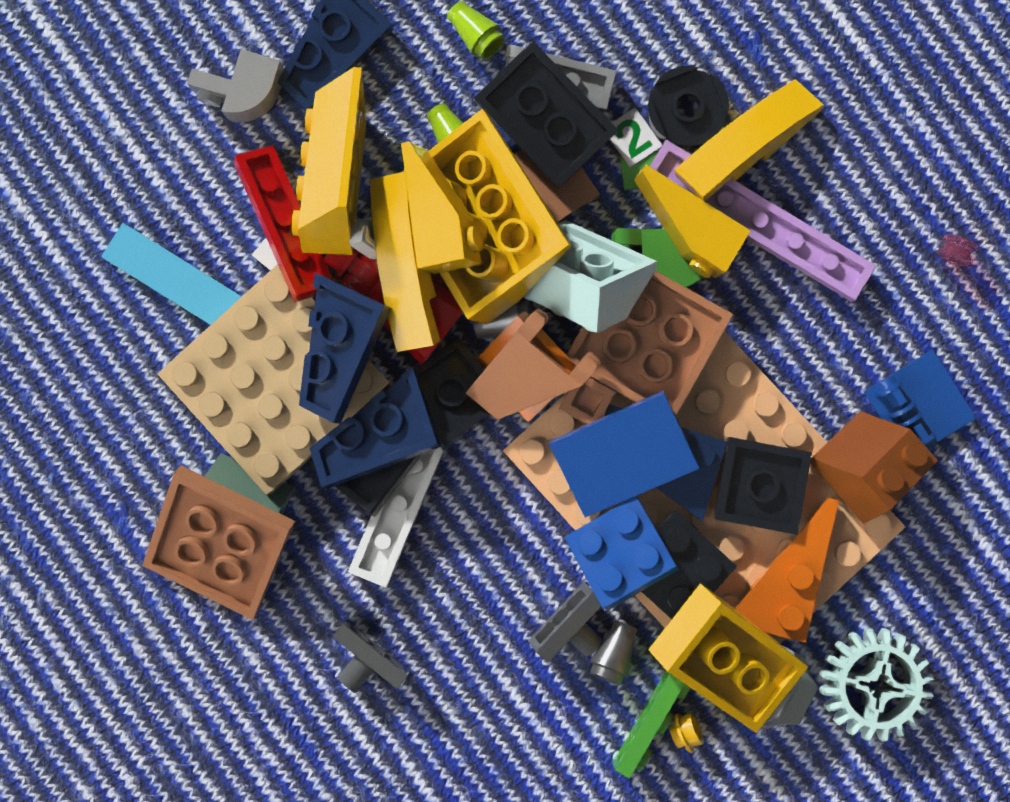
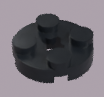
(696, 87)

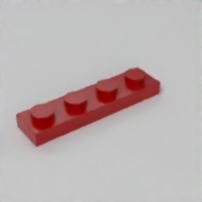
(274, 206)

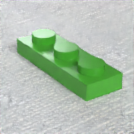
(652, 721)

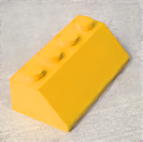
(332, 166)

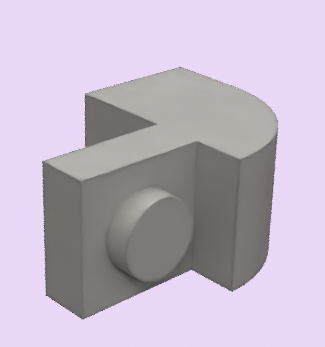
(247, 94)

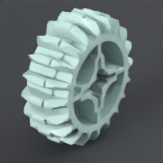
(875, 700)

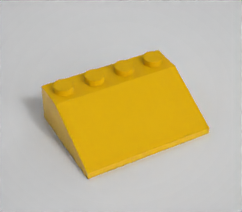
(515, 223)

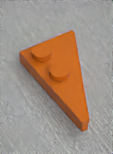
(787, 592)

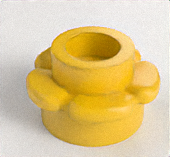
(686, 732)

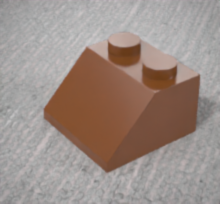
(872, 464)

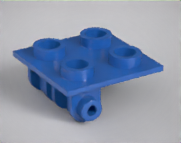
(921, 399)

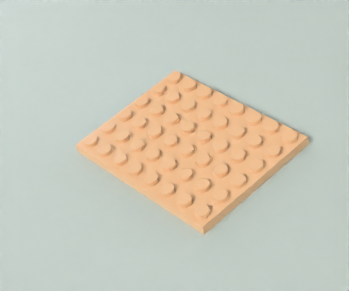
(725, 402)

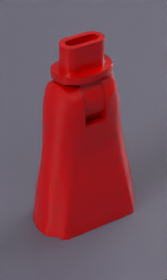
(363, 276)

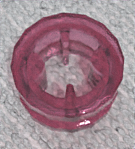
(957, 250)

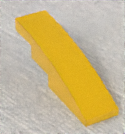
(748, 139)
(402, 284)

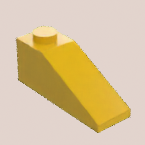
(441, 224)
(695, 227)

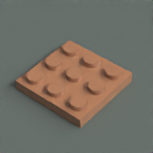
(657, 344)
(217, 542)

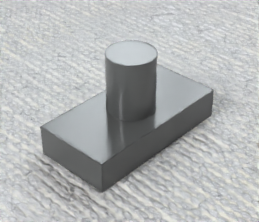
(570, 625)
(367, 659)

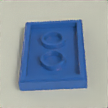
(624, 454)

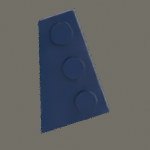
(332, 44)
(340, 345)
(380, 435)
(694, 488)

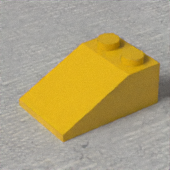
(727, 658)

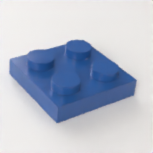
(621, 553)

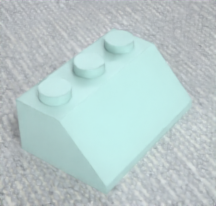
(593, 280)

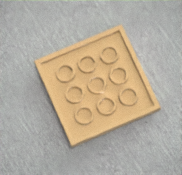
(247, 382)

